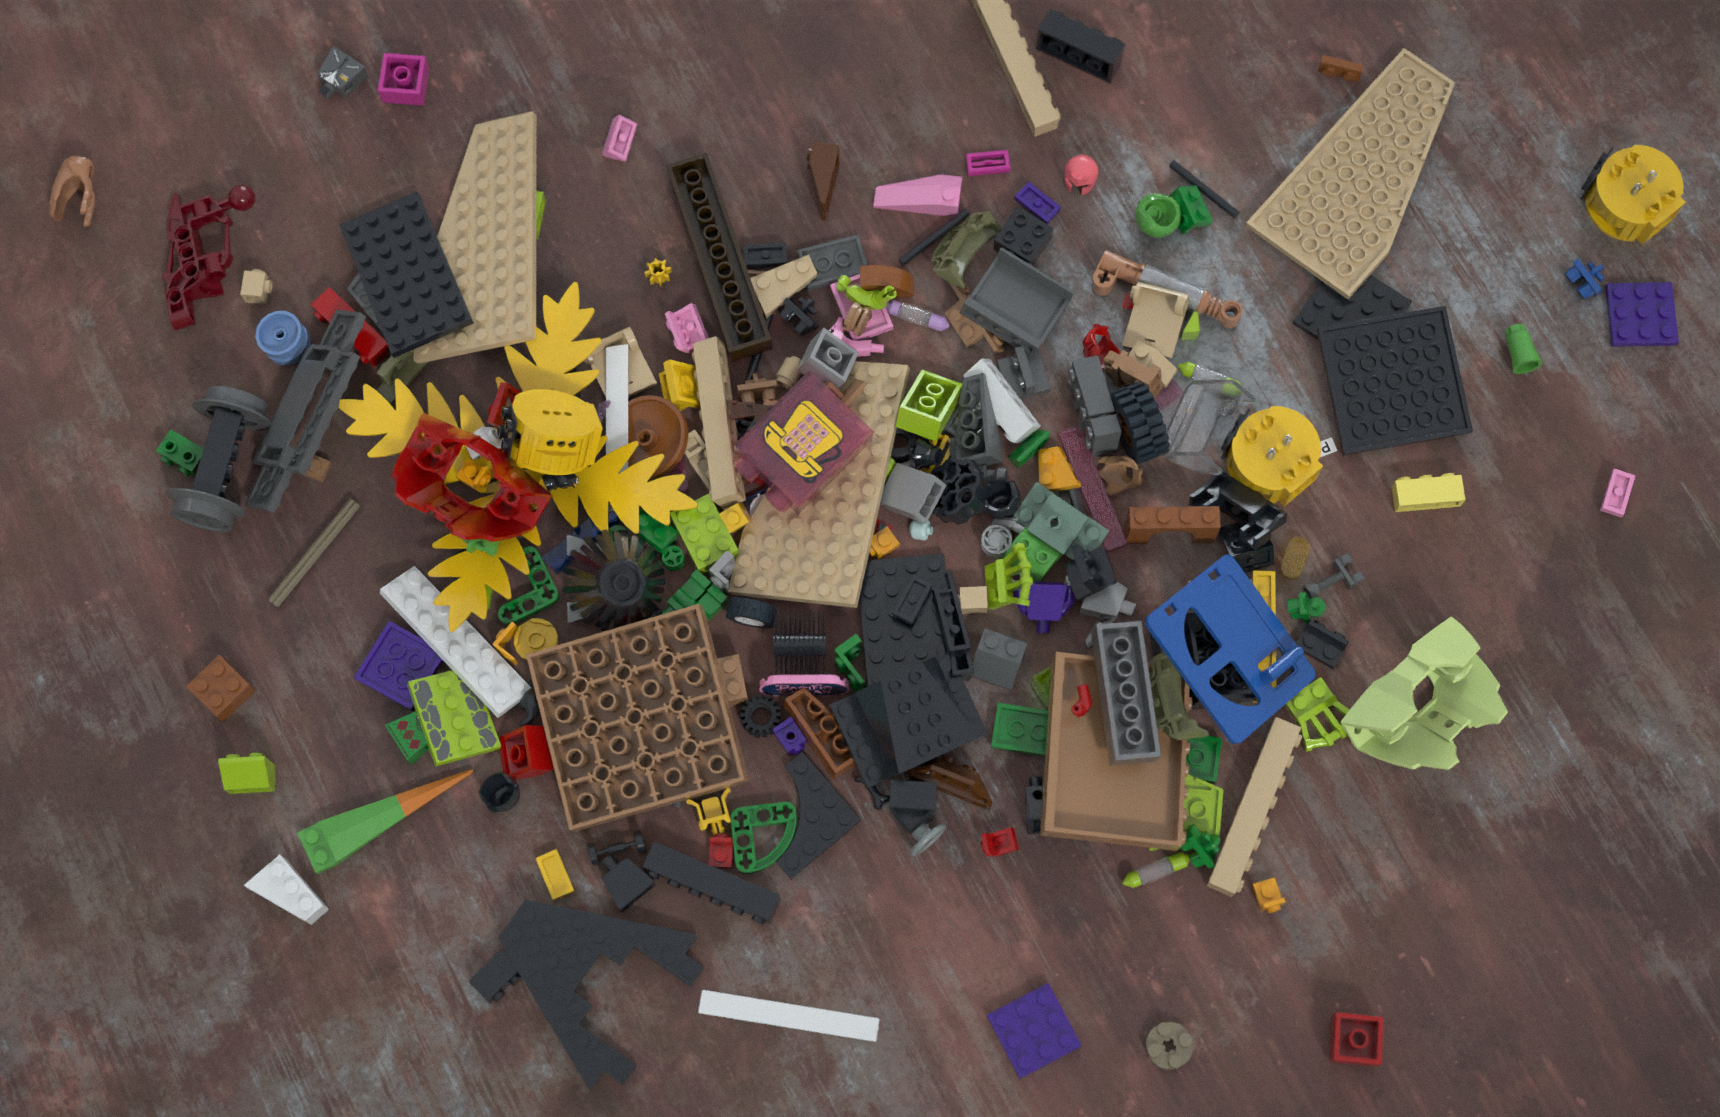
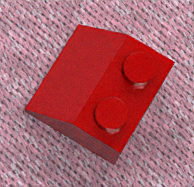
(525, 752)

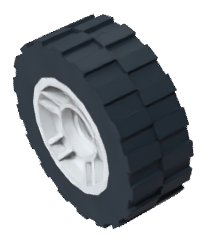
(751, 612)

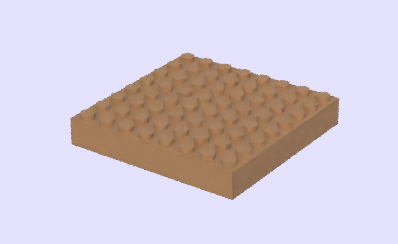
(637, 718)

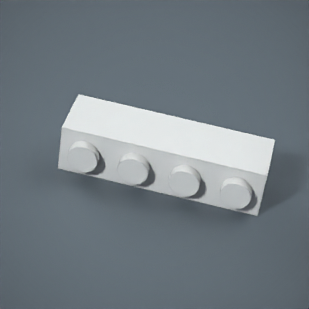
(1007, 406)

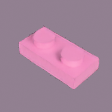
(1617, 493)

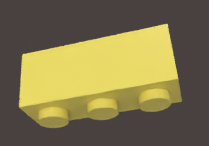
(1428, 492)

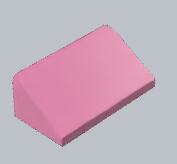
(619, 138)

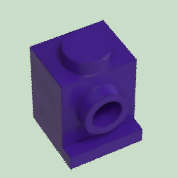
(790, 746)

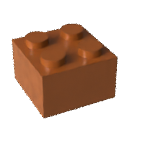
(221, 688)

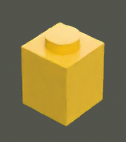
(735, 517)

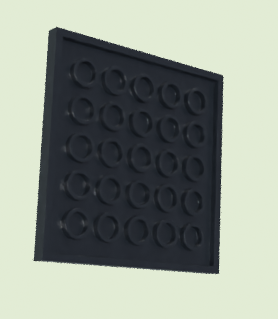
(1394, 380)

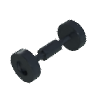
(614, 848)

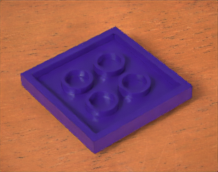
(1641, 314)
(394, 661)
(1033, 1031)

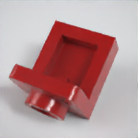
(999, 842)

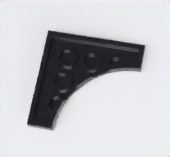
(822, 817)

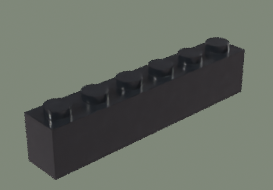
(712, 883)

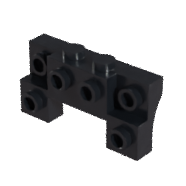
(1243, 505)

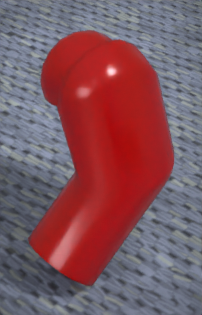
(1084, 703)

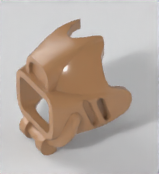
(1115, 473)

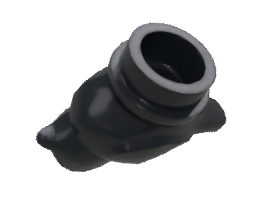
(561, 481)

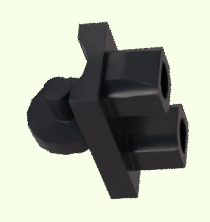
(806, 322)

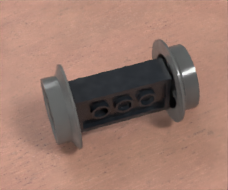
(231, 414)

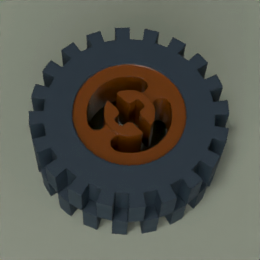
(1140, 423)

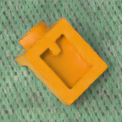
(474, 475)
(883, 543)
(1268, 895)

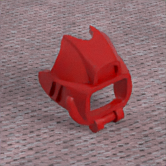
(1104, 346)

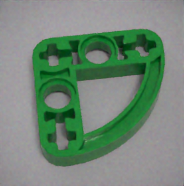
(753, 822)

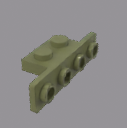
(400, 367)

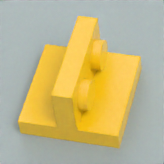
(679, 384)

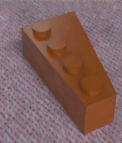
(820, 732)

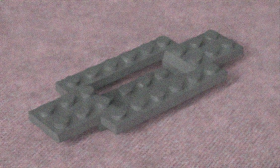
(274, 453)

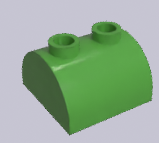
(1038, 553)

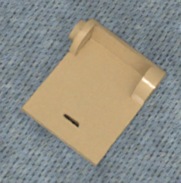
(1156, 317)
(639, 373)

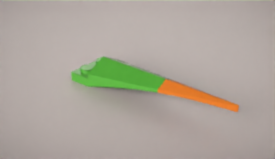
(344, 834)

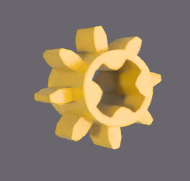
(659, 277)

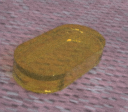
(1294, 558)

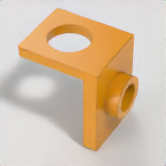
(503, 638)

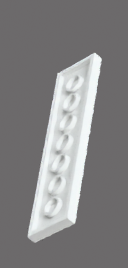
(462, 650)

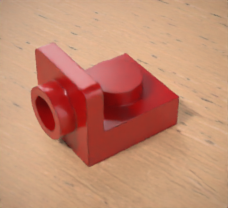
(721, 851)

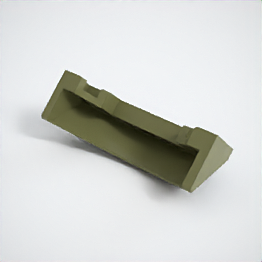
(961, 244)
(1168, 703)

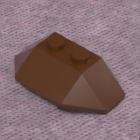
(953, 780)

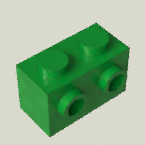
(181, 453)

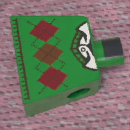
(409, 736)

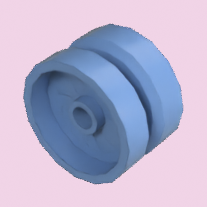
(282, 337)

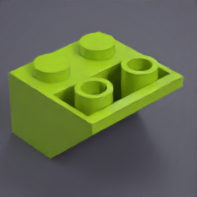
(247, 774)

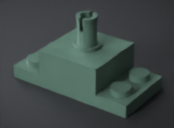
(1058, 522)

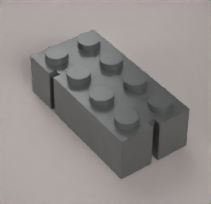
(1093, 404)

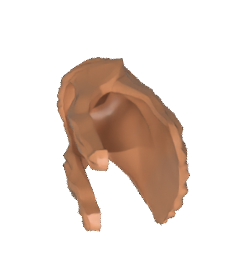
(73, 175)

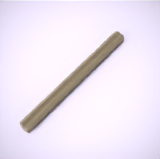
(313, 552)

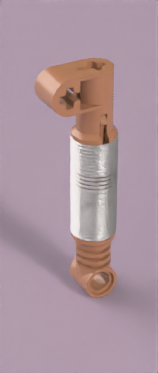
(1132, 272)

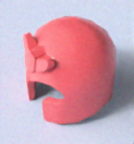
(1081, 171)

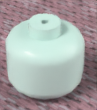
(920, 530)

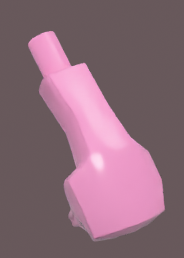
(863, 347)

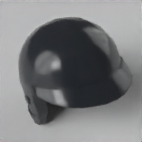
(499, 792)

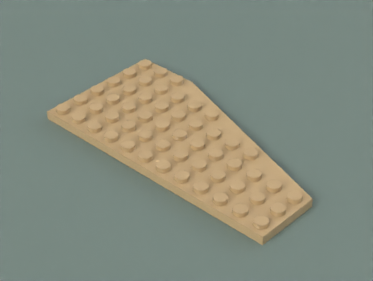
(1355, 184)
(492, 239)
(827, 546)

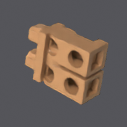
(1126, 371)

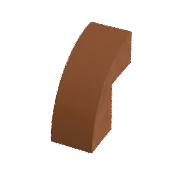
(879, 276)

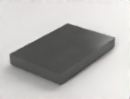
(834, 259)

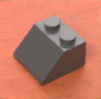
(998, 659)

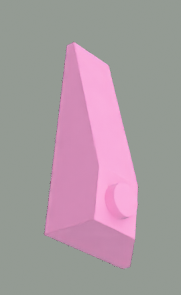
(925, 195)

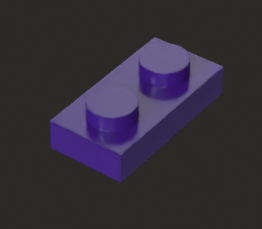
(1037, 203)

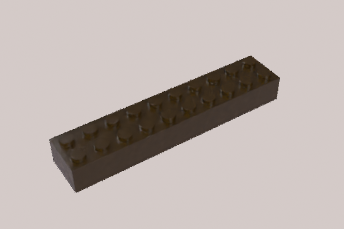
(719, 257)

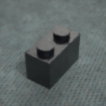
(496, 977)

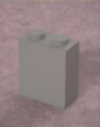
(912, 493)

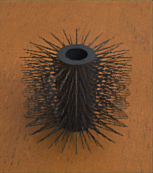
(798, 644)

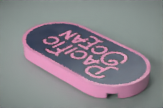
(815, 684)

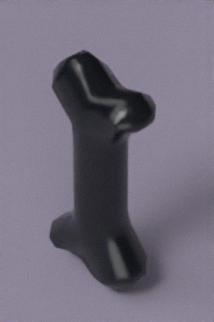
(879, 799)

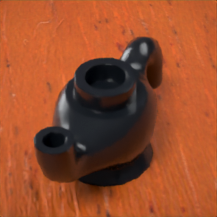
(530, 705)

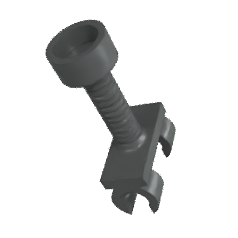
(1312, 590)

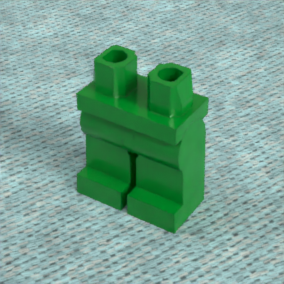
(698, 591)

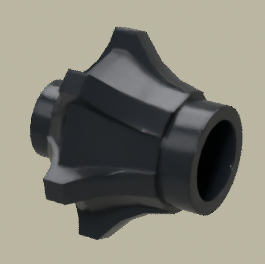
(925, 454)

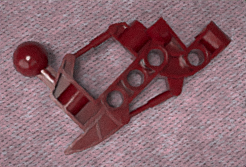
(198, 273)

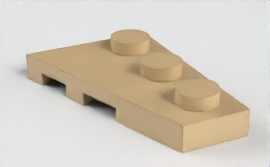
(782, 282)

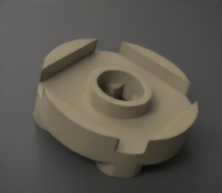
(1156, 1050)

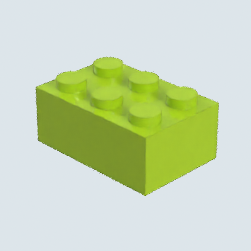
(928, 405)
(703, 534)

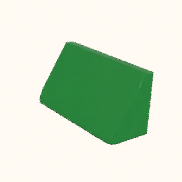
(1029, 447)

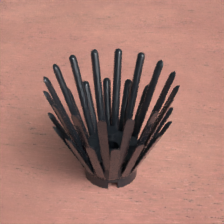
(601, 578)

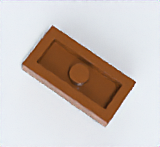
(1340, 68)

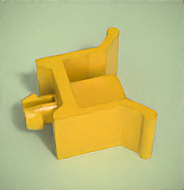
(713, 812)

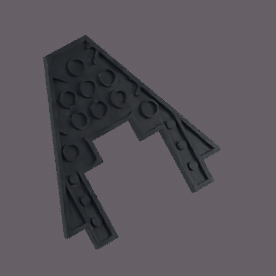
(556, 950)

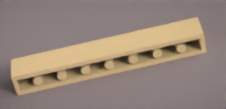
(1018, 65)
(718, 428)
(1254, 806)

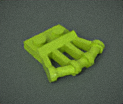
(999, 579)
(1307, 705)

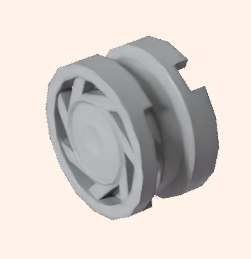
(996, 541)

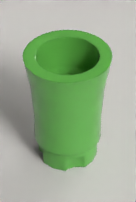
(1522, 350)

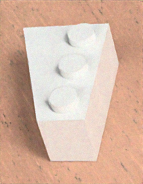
(287, 889)

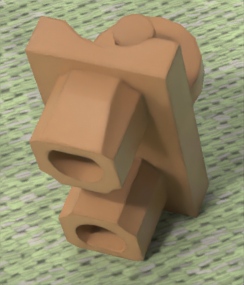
(757, 389)

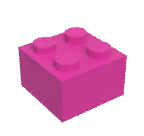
(403, 79)

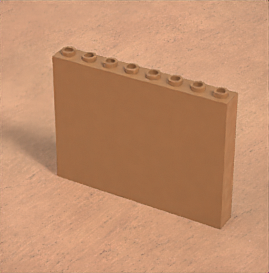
(1100, 801)

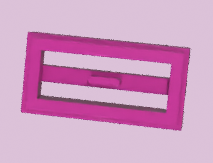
(974, 170)

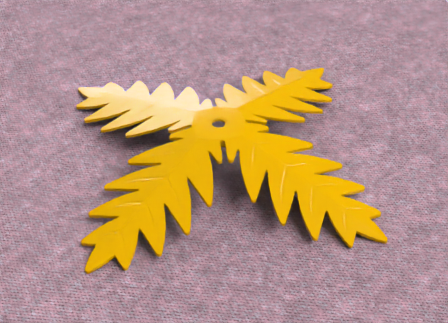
(597, 484)

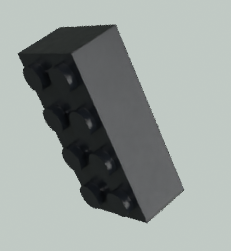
(1080, 46)

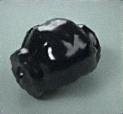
(1002, 499)

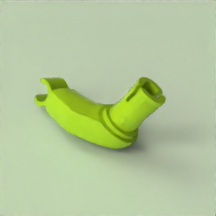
(872, 299)

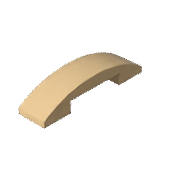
(696, 457)

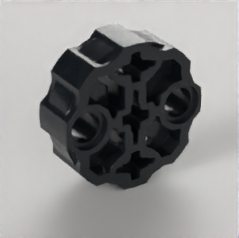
(964, 491)

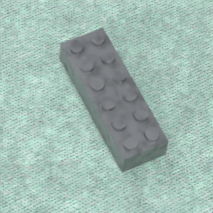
(1125, 693)

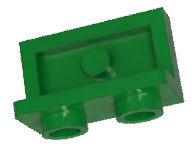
(1192, 208)
(656, 533)

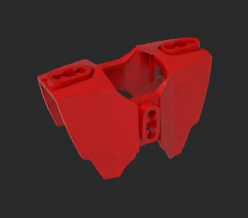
(421, 484)

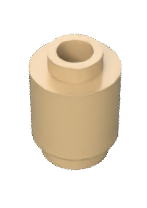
(788, 373)

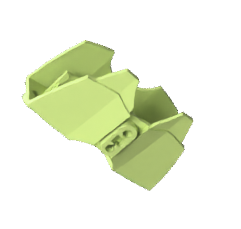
(1462, 697)

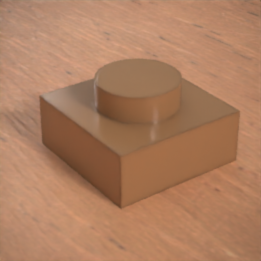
(318, 469)

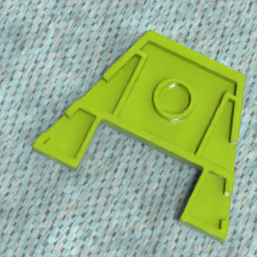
(1202, 806)

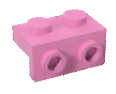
(686, 327)

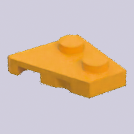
(1055, 471)

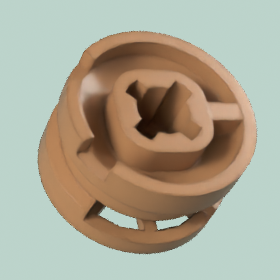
(857, 319)

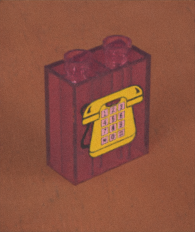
(801, 444)

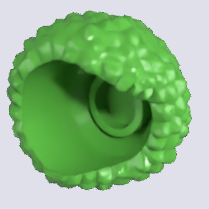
(1157, 215)

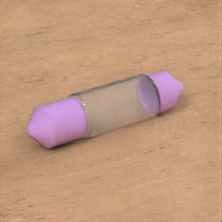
(917, 315)

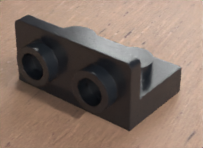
(1322, 644)

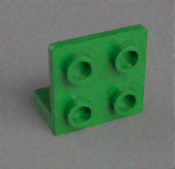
(844, 656)

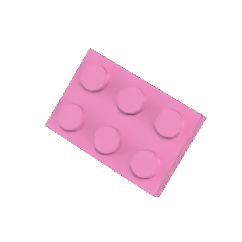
(879, 319)

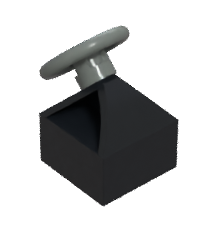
(914, 807)

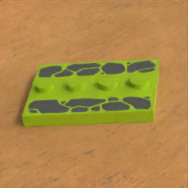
(452, 718)

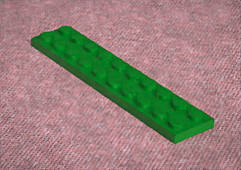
(1025, 731)

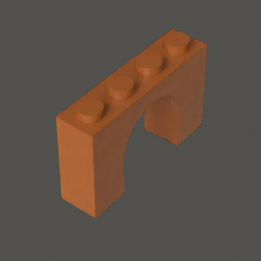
(1200, 521)

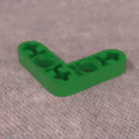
(535, 595)

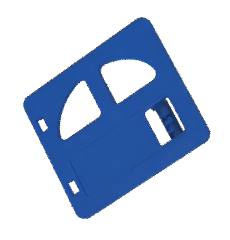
(1245, 636)

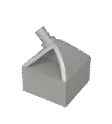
(828, 358)

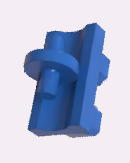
(1591, 286)

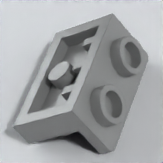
(722, 572)

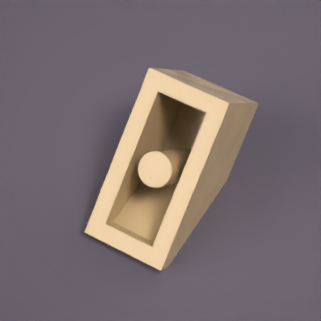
(1148, 356)

